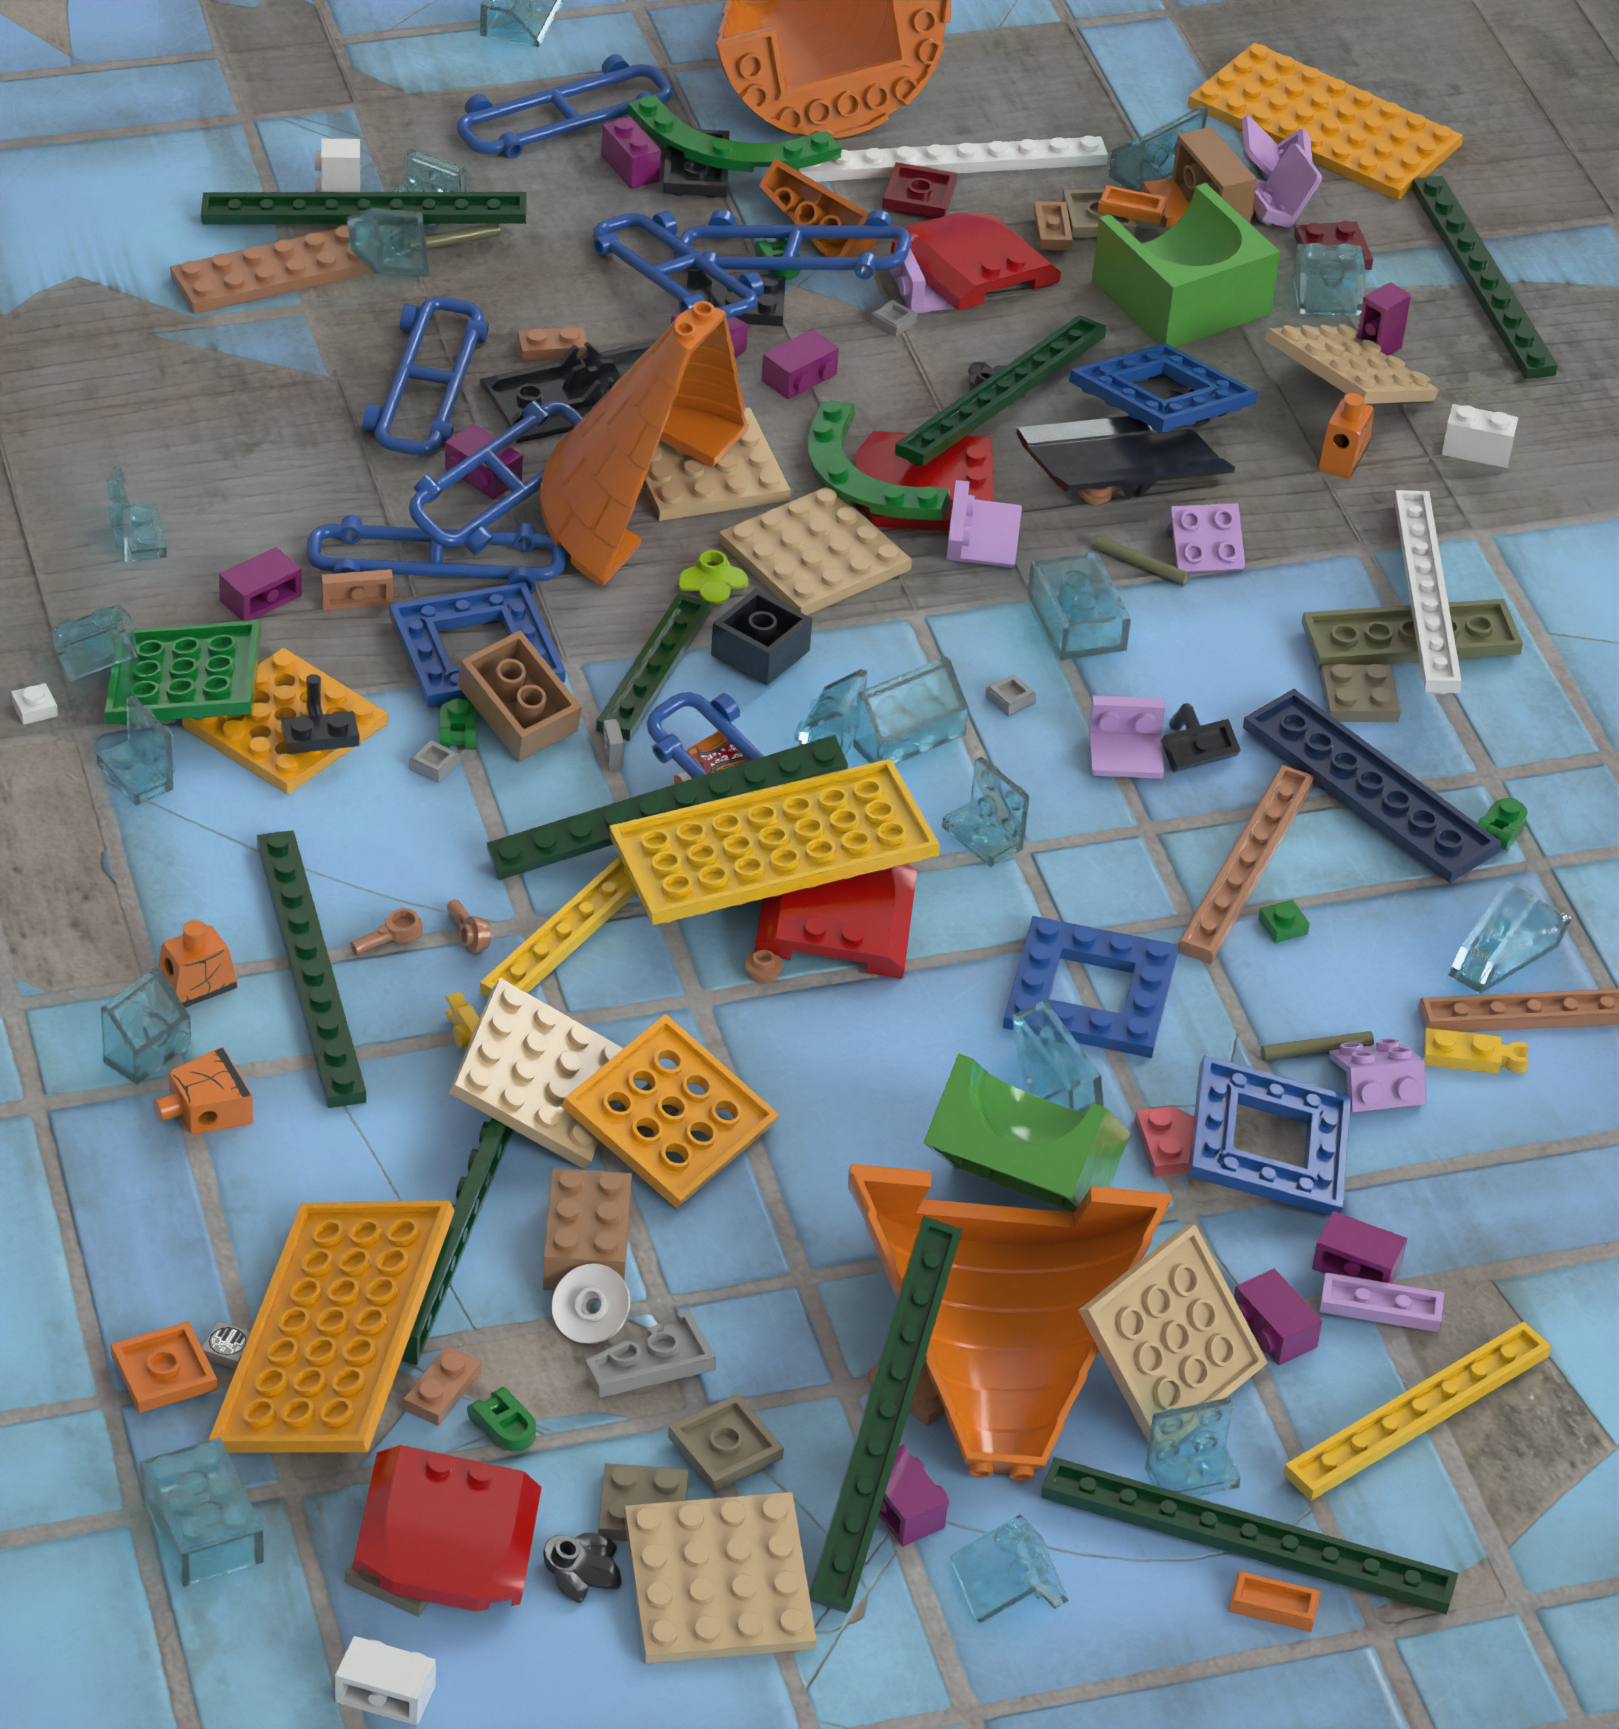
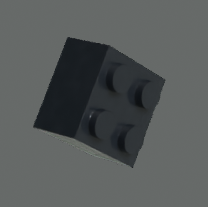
(761, 636)

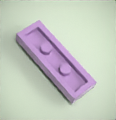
(1382, 1302)

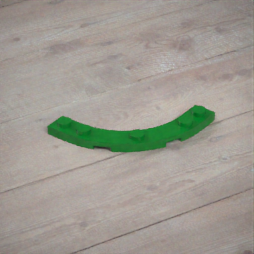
(668, 131)
(853, 486)

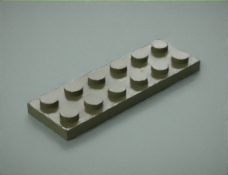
(1389, 635)

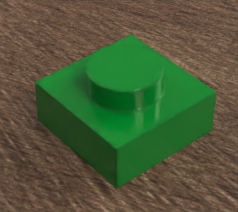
(1283, 921)

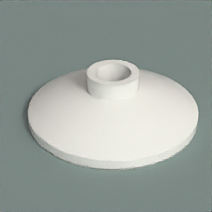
(577, 1293)

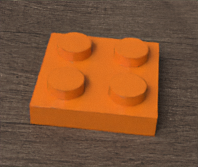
(163, 1367)

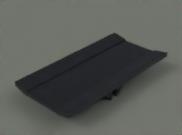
(571, 380)
(1118, 454)

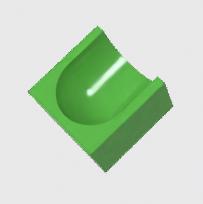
(1194, 277)
(1024, 1138)

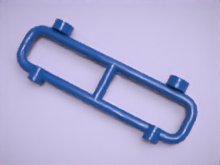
(615, 70)
(877, 226)
(664, 228)
(416, 321)
(352, 531)
(475, 533)
(718, 712)

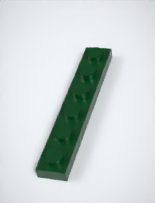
(655, 664)

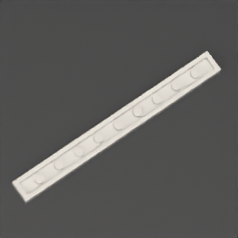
(964, 158)
(1427, 592)

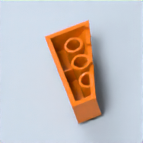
(814, 204)

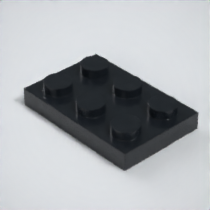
(693, 178)
(769, 305)

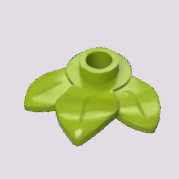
(713, 577)

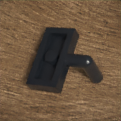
(319, 730)
(1198, 743)

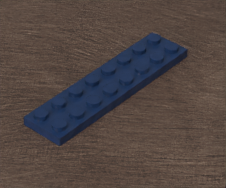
(1372, 785)

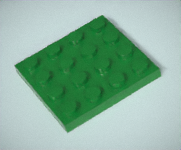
(188, 672)

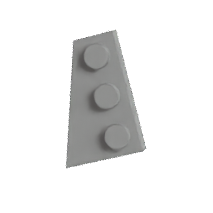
(659, 1357)

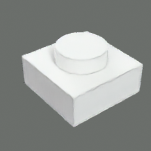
(34, 703)

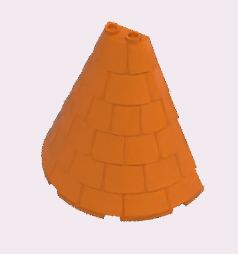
(830, 60)
(674, 393)
(1009, 1322)

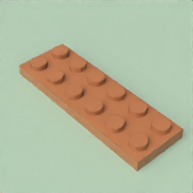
(267, 270)

